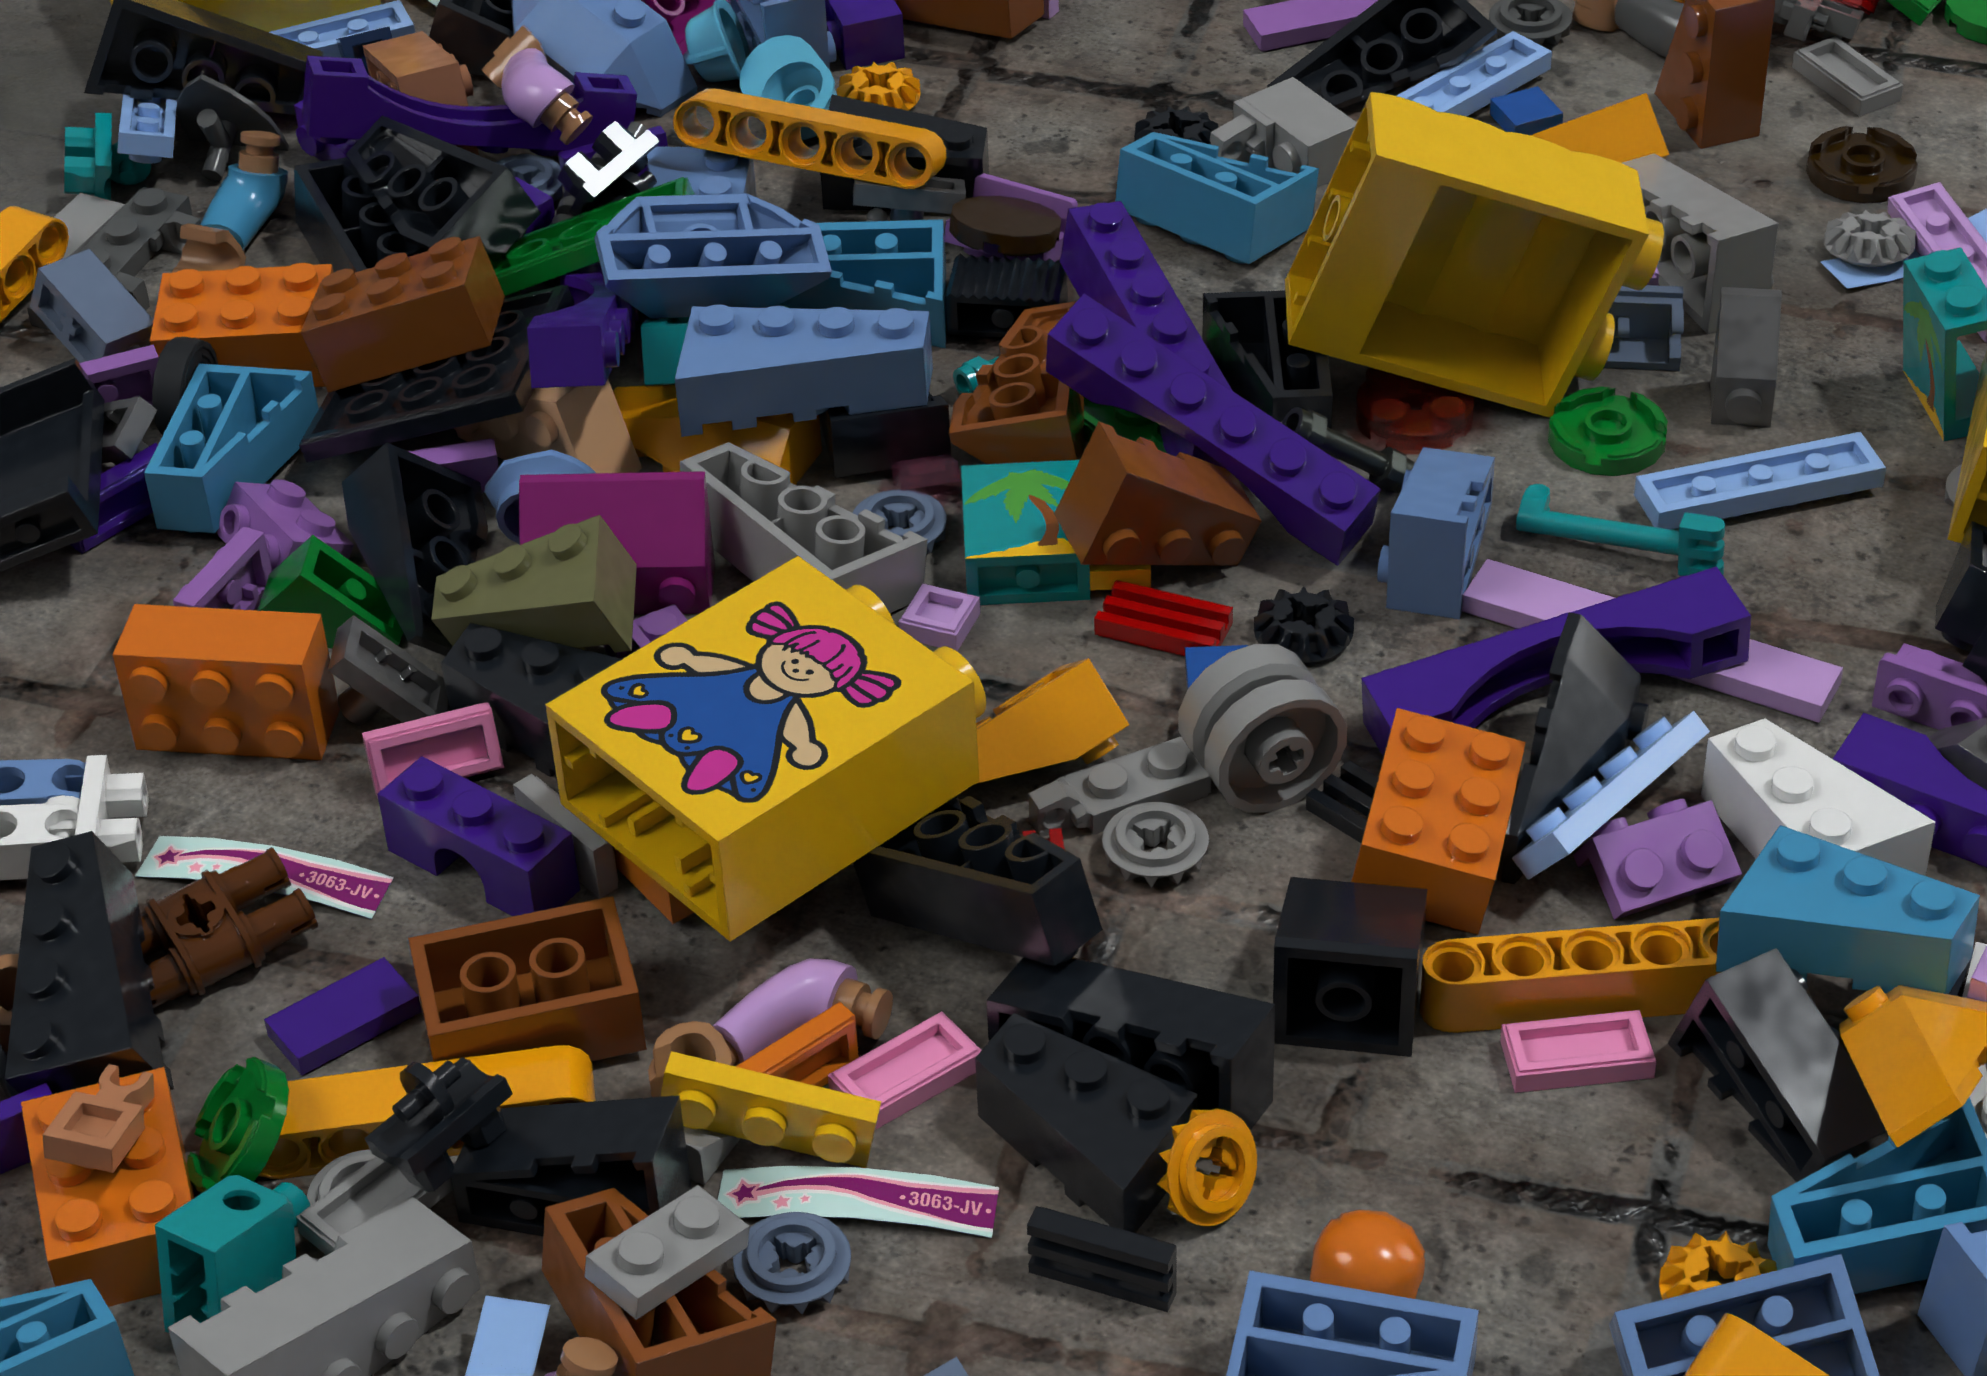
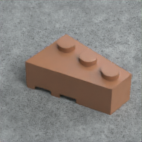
(420, 69)

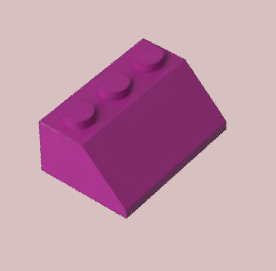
(654, 516)

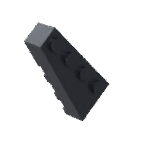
(170, 43)
(344, 217)
(1166, 1027)

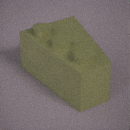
(556, 588)

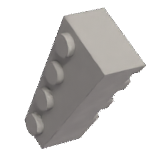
(1707, 237)
(767, 520)
(342, 1310)

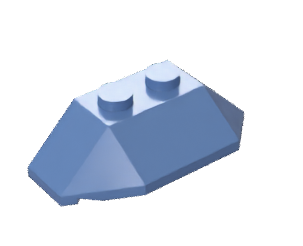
(614, 40)
(708, 252)

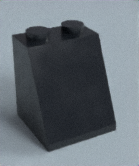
(1348, 966)

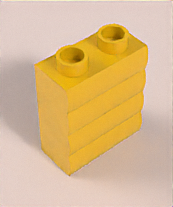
(1469, 256)

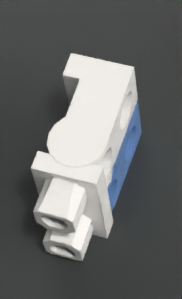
(63, 799)

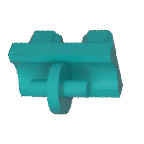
(94, 161)

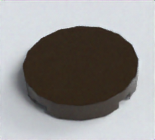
(1861, 164)
(1010, 222)

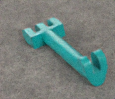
(1696, 544)

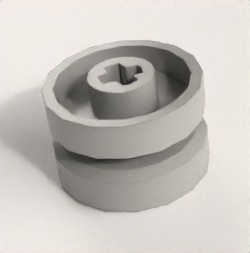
(1262, 728)

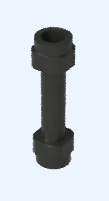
(1384, 467)

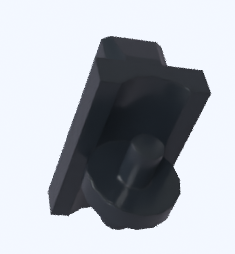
(625, 159)
(435, 1114)

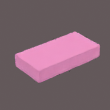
(456, 740)
(1577, 1051)
(910, 1067)

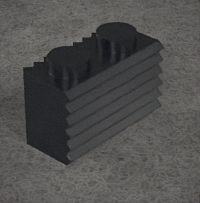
(992, 293)

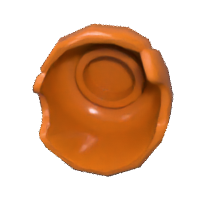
(1369, 1254)

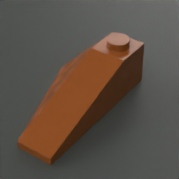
(1018, 406)

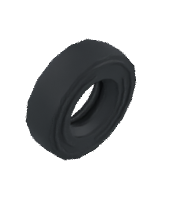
(174, 372)

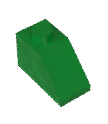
(331, 585)

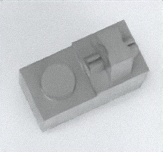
(1288, 127)

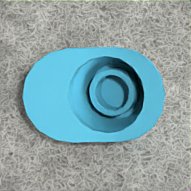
(716, 43)
(789, 72)

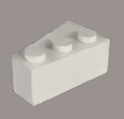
(1774, 779)

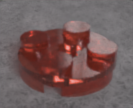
(1386, 405)

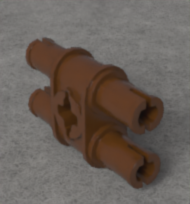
(209, 936)

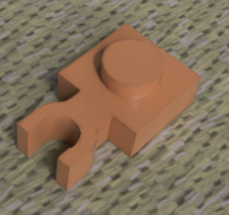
(100, 1127)

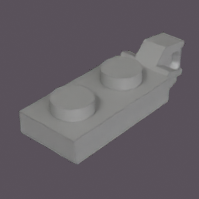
(1099, 792)

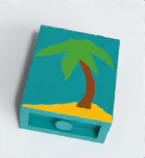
(1939, 304)
(1013, 536)

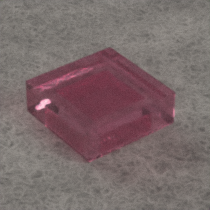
(925, 472)

